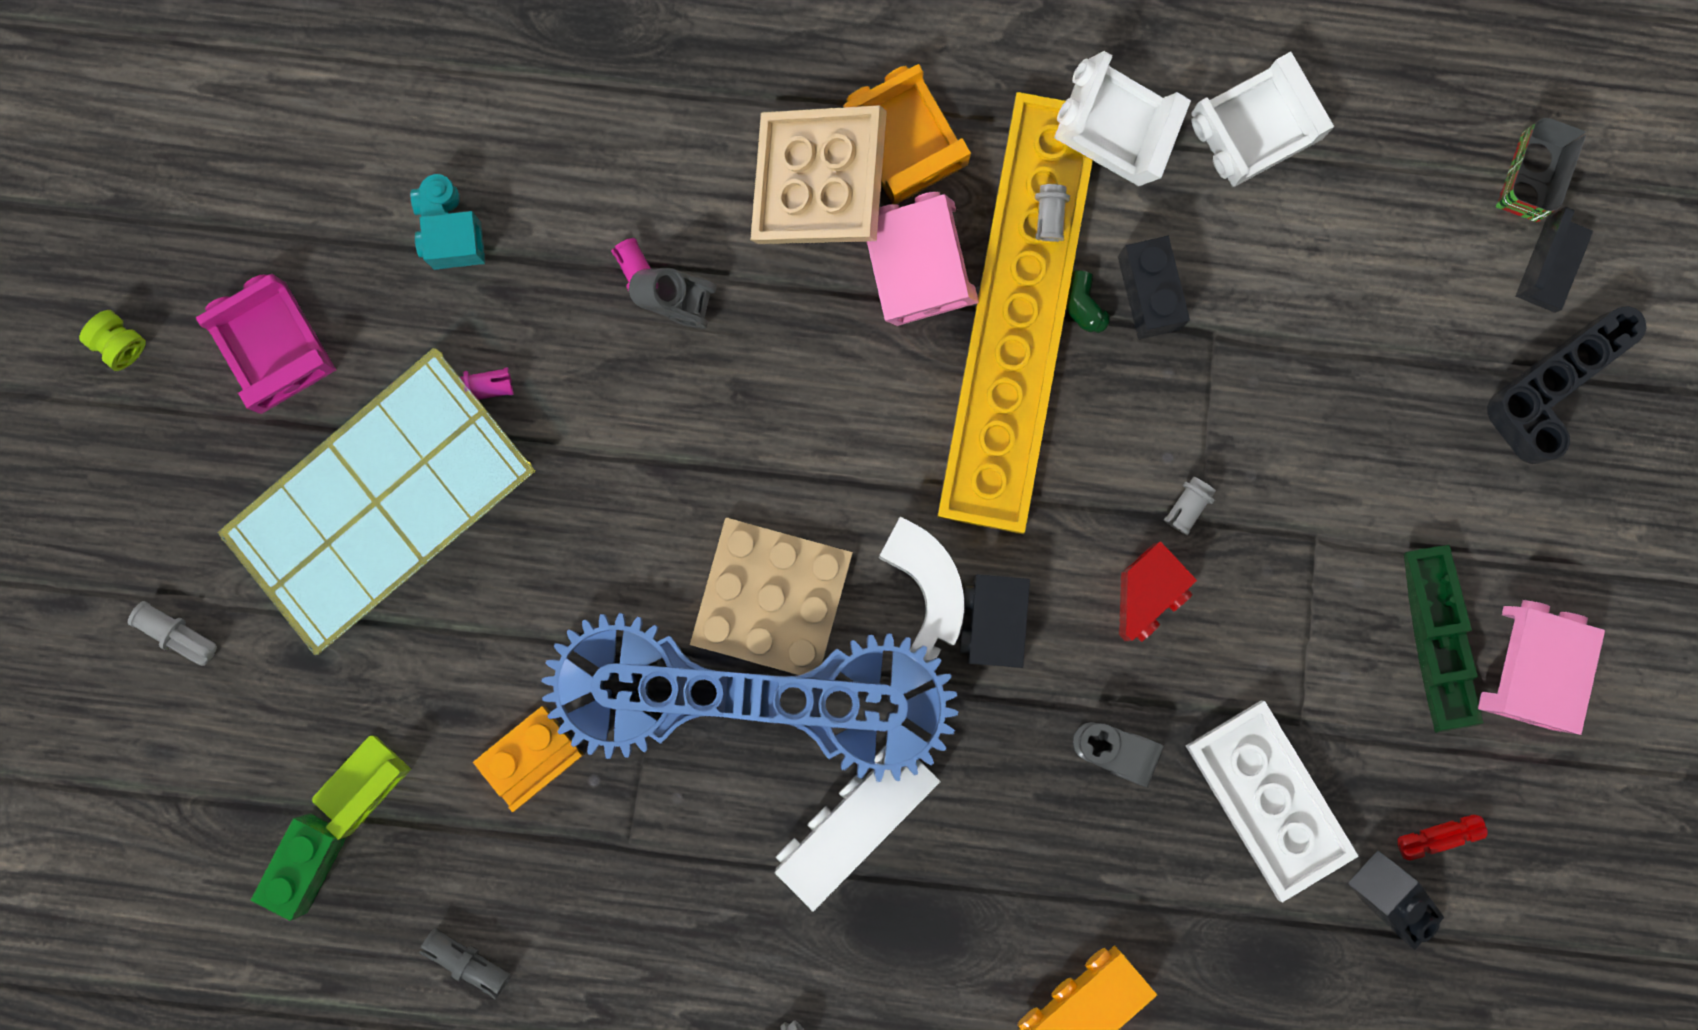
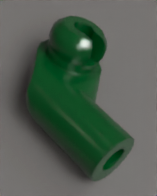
(1082, 306)

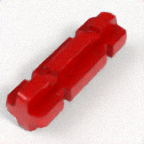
(1442, 837)

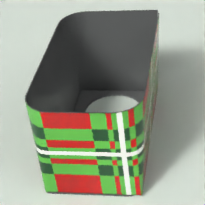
(1559, 173)

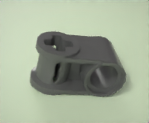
(679, 296)
(1123, 752)

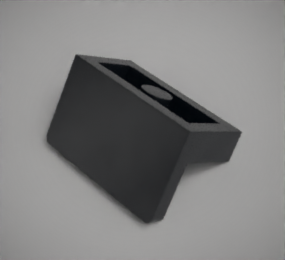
(1554, 261)

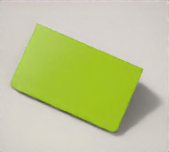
(360, 786)

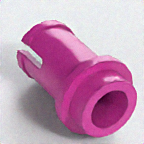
(630, 258)
(489, 383)

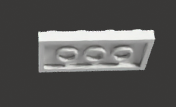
(1272, 801)

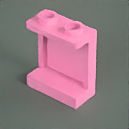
(919, 260)
(1547, 669)

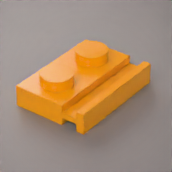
(527, 759)

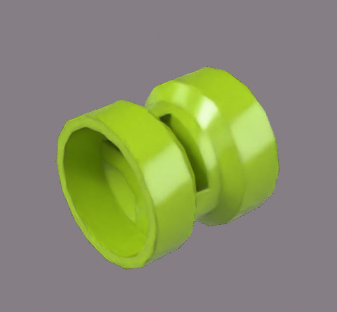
(112, 340)

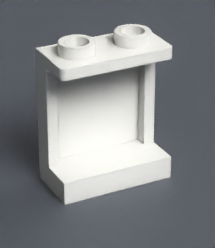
(1120, 121)
(1261, 121)

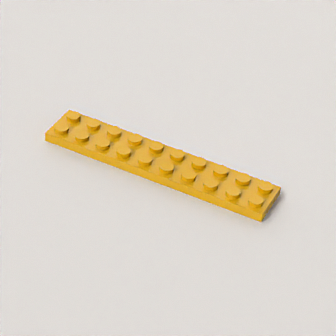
(1015, 328)

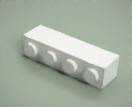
(851, 830)

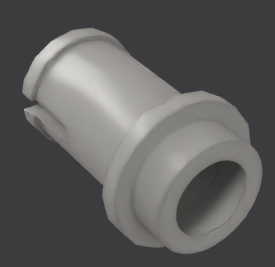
(1051, 212)
(1190, 505)

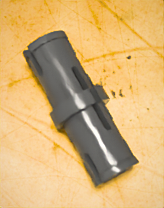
(465, 963)

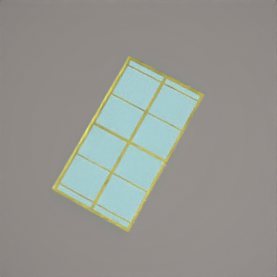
(376, 501)

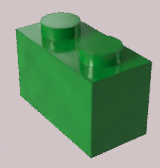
(298, 868)

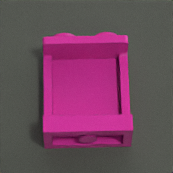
(266, 342)

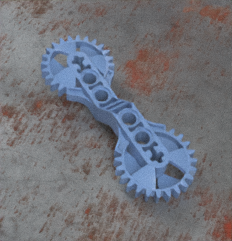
(749, 696)

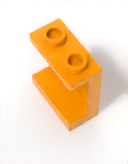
(917, 136)

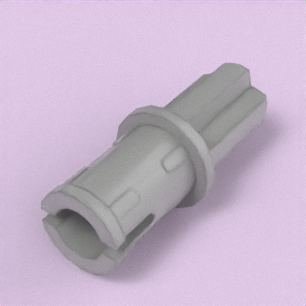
(172, 633)

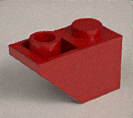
(1149, 588)

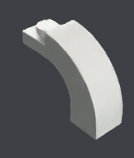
(935, 573)

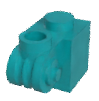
(444, 237)

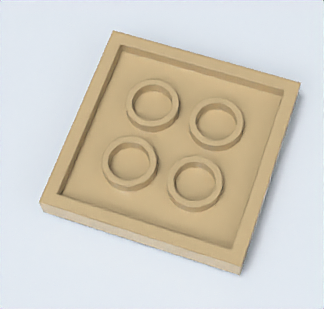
(819, 175)
(771, 598)

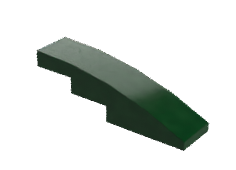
(1442, 639)

